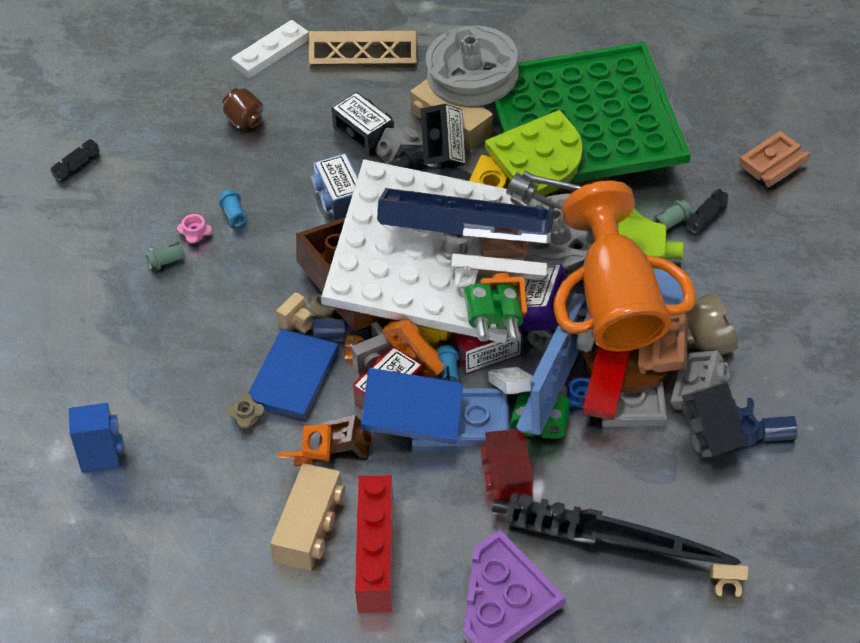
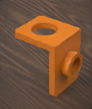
(505, 278)
(307, 454)

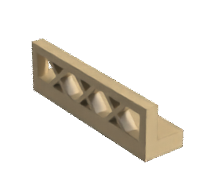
(362, 38)

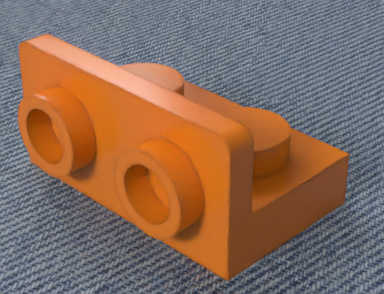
(409, 340)

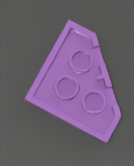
(506, 593)

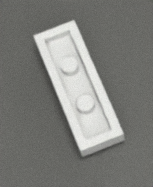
(270, 49)

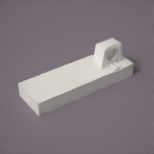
(468, 266)

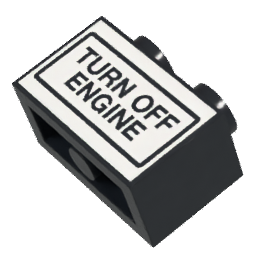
(360, 122)
(443, 136)

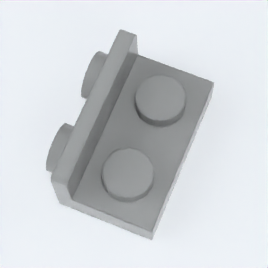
(701, 371)

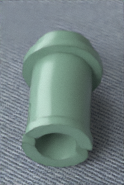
(678, 212)
(164, 255)

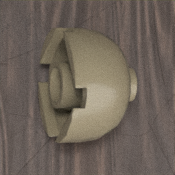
(709, 326)

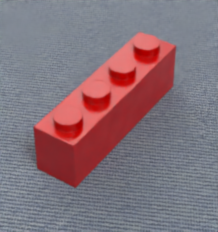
(374, 544)

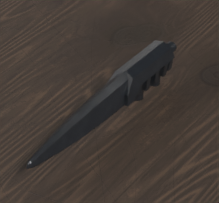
(591, 526)

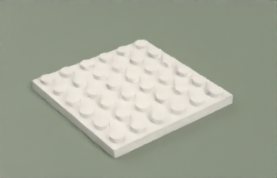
(401, 269)

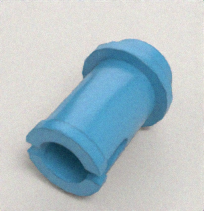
(230, 202)
(449, 358)

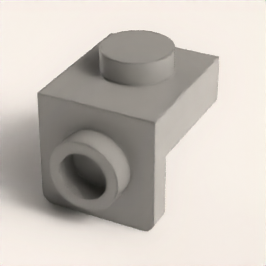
(396, 141)
(367, 352)

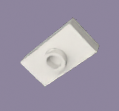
(510, 380)

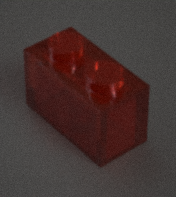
(507, 464)

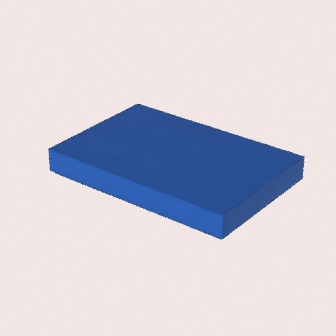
(293, 374)
(411, 406)

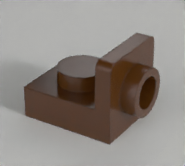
(348, 435)

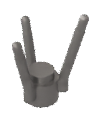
(522, 189)

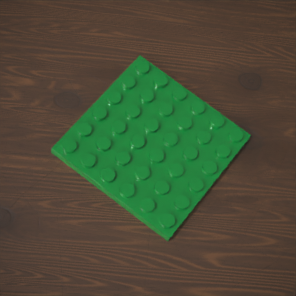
(611, 102)

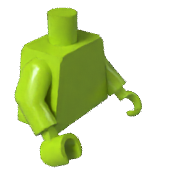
(650, 237)

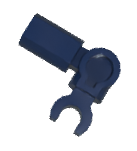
(337, 329)
(768, 428)

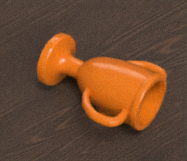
(617, 275)

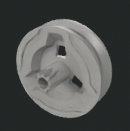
(470, 51)
(562, 242)

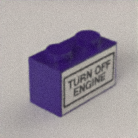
(540, 299)

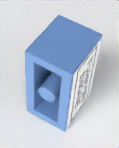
(336, 182)

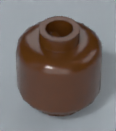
(242, 108)

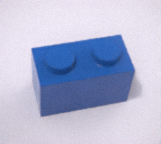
(95, 436)

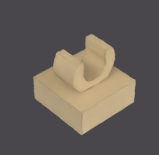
(294, 314)
(728, 574)

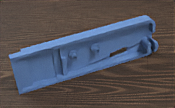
(552, 372)

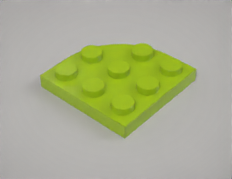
(542, 147)

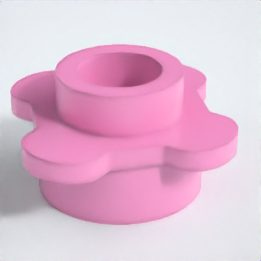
(194, 228)

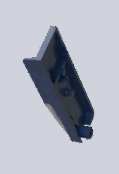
(464, 216)

